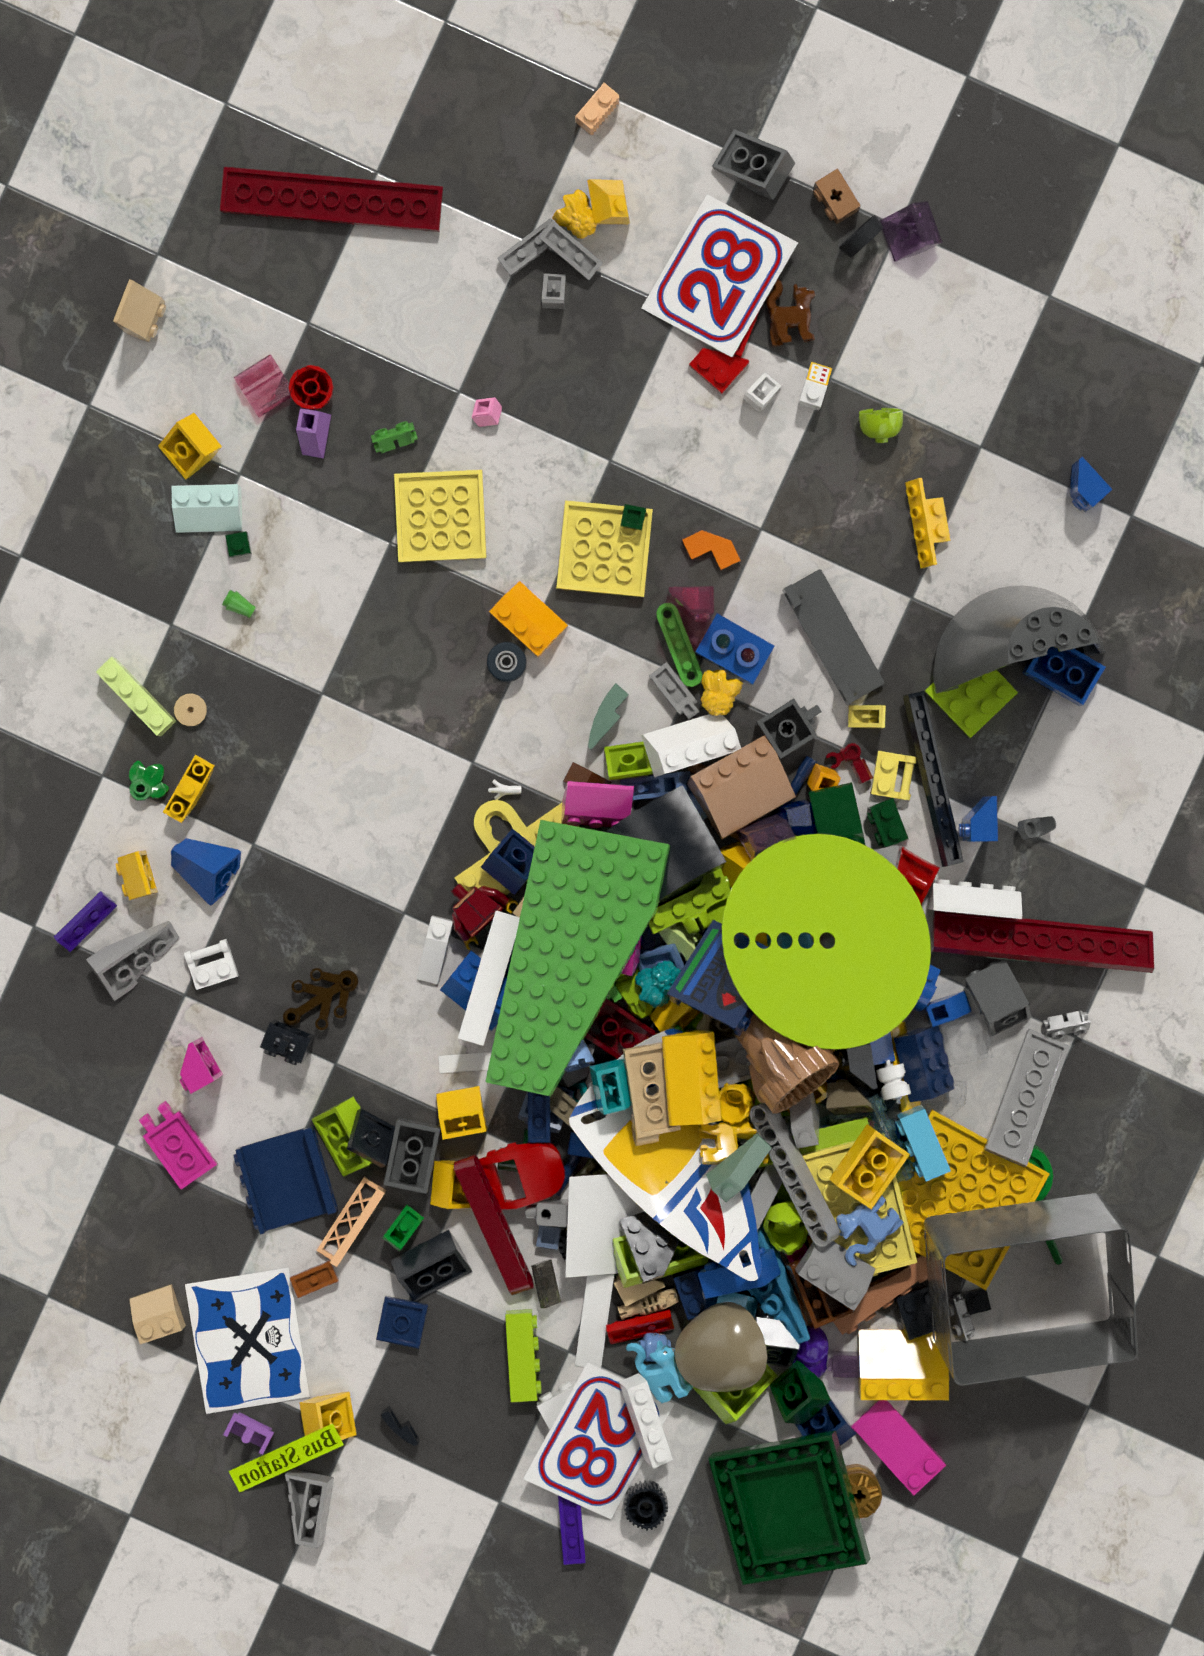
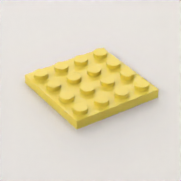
(440, 516)
(600, 553)

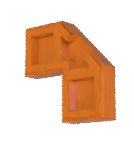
(704, 542)

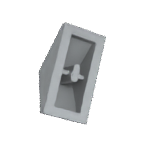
(553, 291)

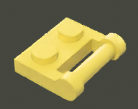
(886, 772)

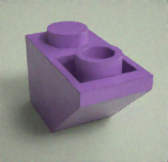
(313, 432)

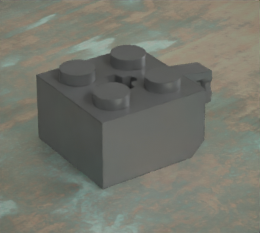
(801, 729)

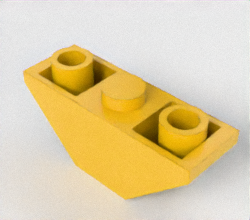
(189, 789)

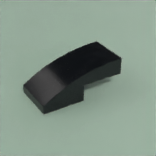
(404, 1431)

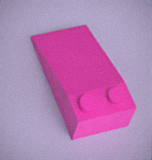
(899, 1445)

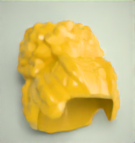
(576, 215)
(719, 692)
(736, 1102)

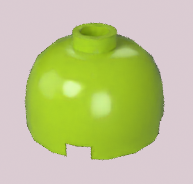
(881, 423)

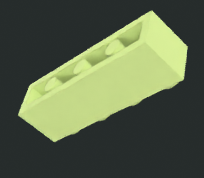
(136, 696)

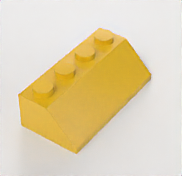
(691, 1078)

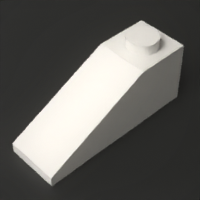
(435, 949)

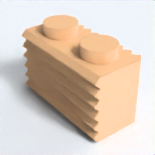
(597, 109)

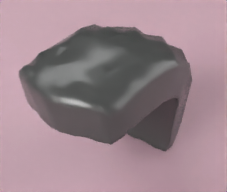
(1036, 827)

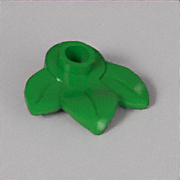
(149, 778)

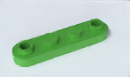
(679, 644)

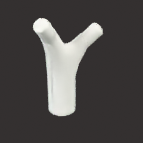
(504, 790)

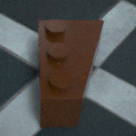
(816, 1304)

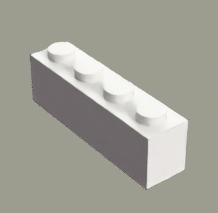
(645, 1420)

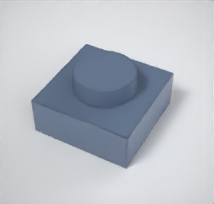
(548, 1237)

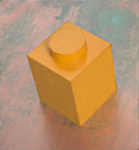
(823, 777)

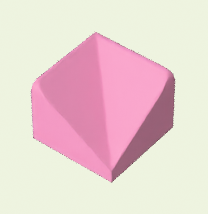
(487, 412)

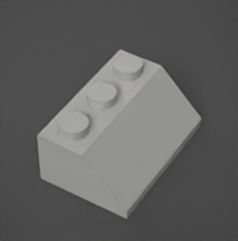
(832, 1273)

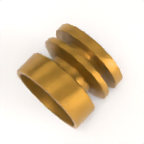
(865, 1480)

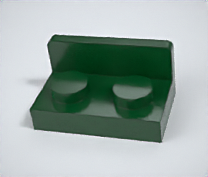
(887, 823)

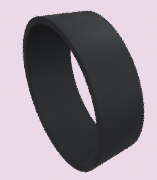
(861, 236)

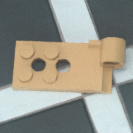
(648, 1111)

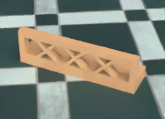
(354, 1229)

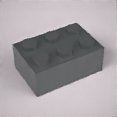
(412, 1155)

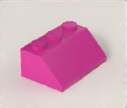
(596, 804)
(198, 1067)

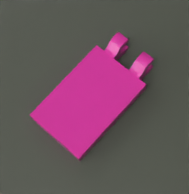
(177, 1146)

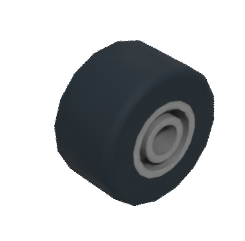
(513, 662)

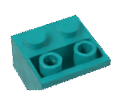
(610, 1086)

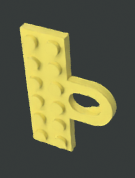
(475, 875)

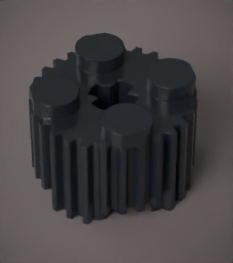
(641, 1493)

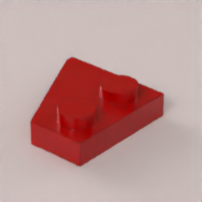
(718, 368)

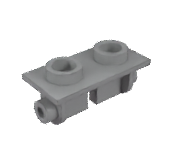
(1058, 1028)
(960, 1327)

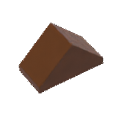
(580, 774)

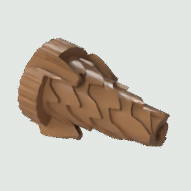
(784, 1069)

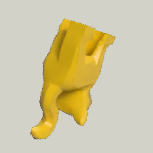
(725, 1140)

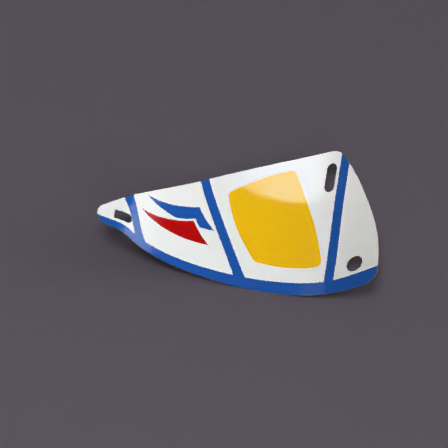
(687, 1203)

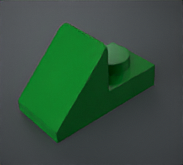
(402, 1227)

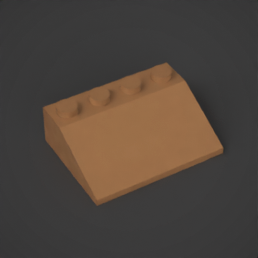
(742, 787)

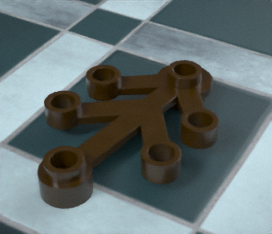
(324, 996)

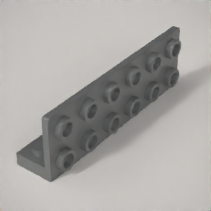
(833, 636)

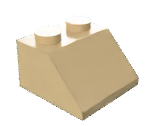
(156, 1314)

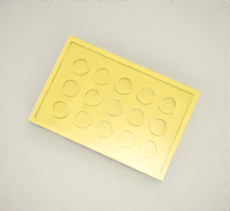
(897, 1247)

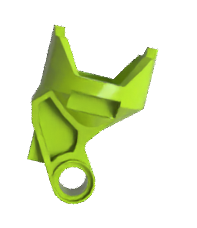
(787, 1228)

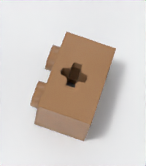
(836, 184)

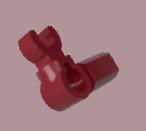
(859, 766)

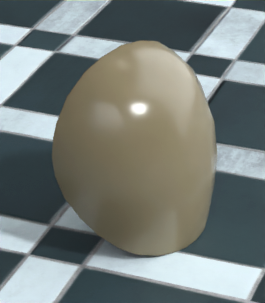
(722, 1349)

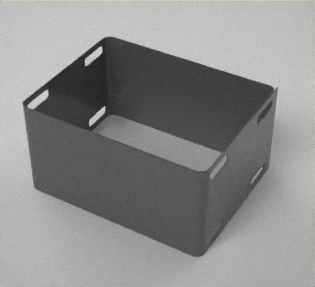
(1043, 1349)

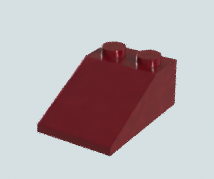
(617, 1029)

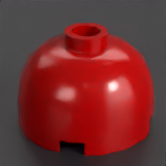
(309, 378)

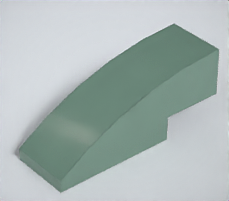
(606, 714)

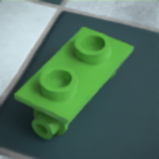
(386, 438)

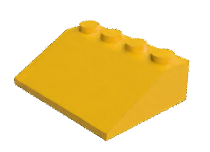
(900, 1367)

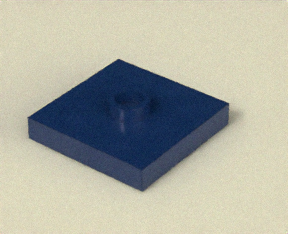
(402, 1322)

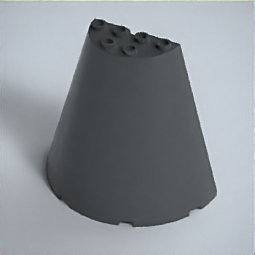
(1008, 629)

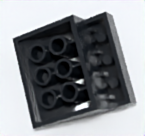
(675, 822)

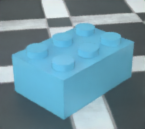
(922, 1143)

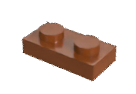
(314, 1279)

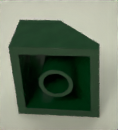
(799, 1394)

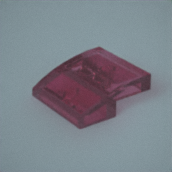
(264, 385)

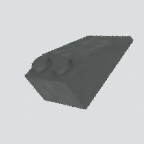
(754, 164)

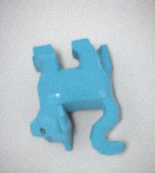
(661, 1373)

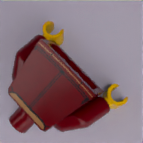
(476, 910)

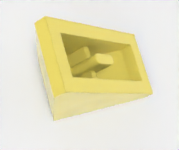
(866, 716)

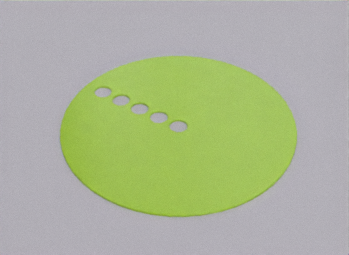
(819, 993)

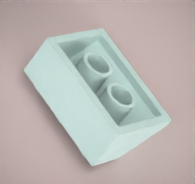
(207, 508)

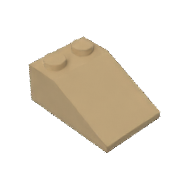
(139, 311)

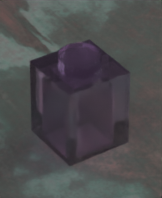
(844, 1364)

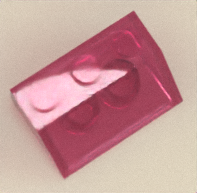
(694, 601)

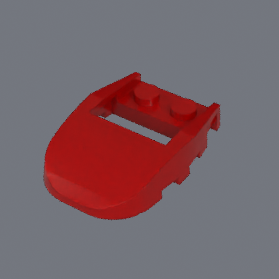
(538, 1168)

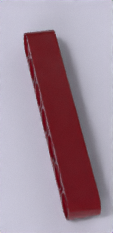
(493, 1225)

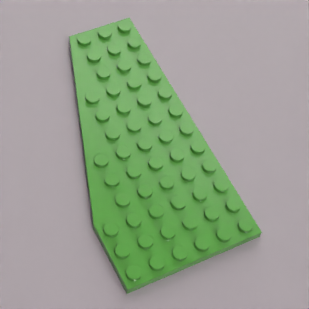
(574, 936)

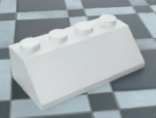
(690, 743)
(975, 900)

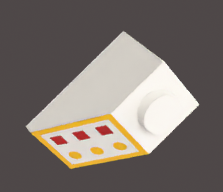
(815, 386)

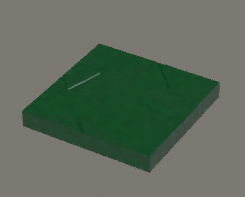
(789, 1508)

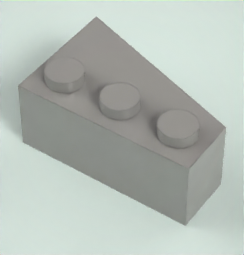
(310, 1505)

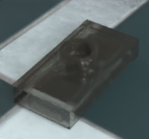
(546, 1283)

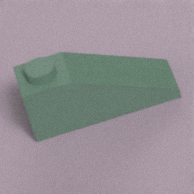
(737, 1169)

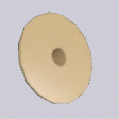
(190, 709)

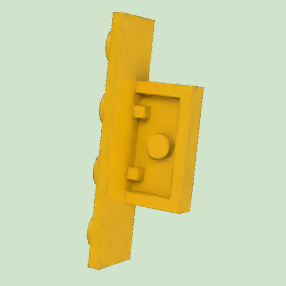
(928, 522)

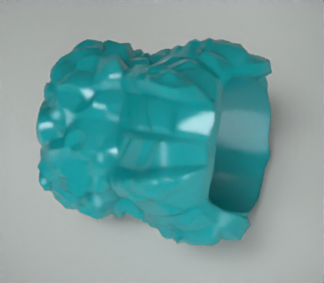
(657, 982)

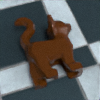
(790, 317)

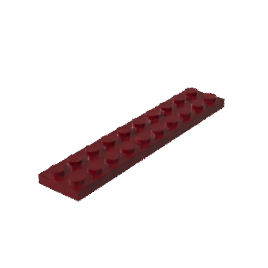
(331, 199)
(1043, 941)

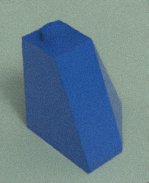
(205, 867)

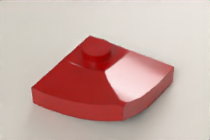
(917, 872)

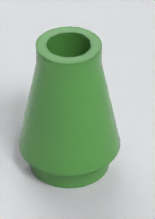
(237, 603)

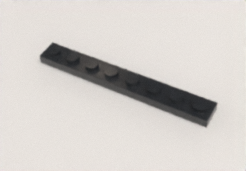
(933, 778)

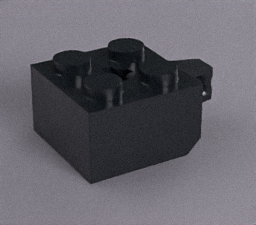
(286, 1042)

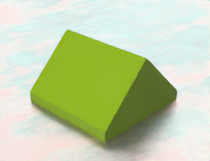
(627, 761)

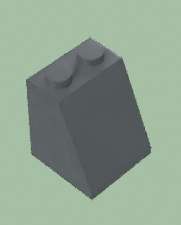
(998, 996)

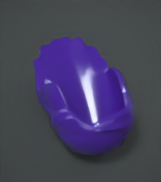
(814, 1351)

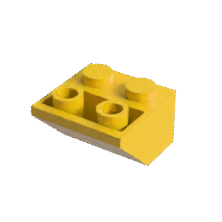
(461, 1112)

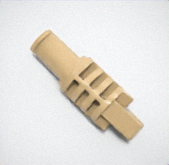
(652, 1303)

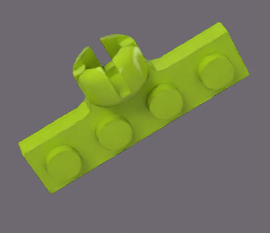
(691, 907)

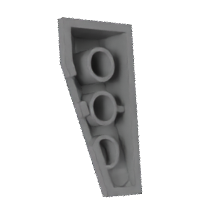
(126, 960)

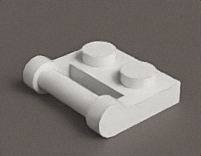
(214, 971)

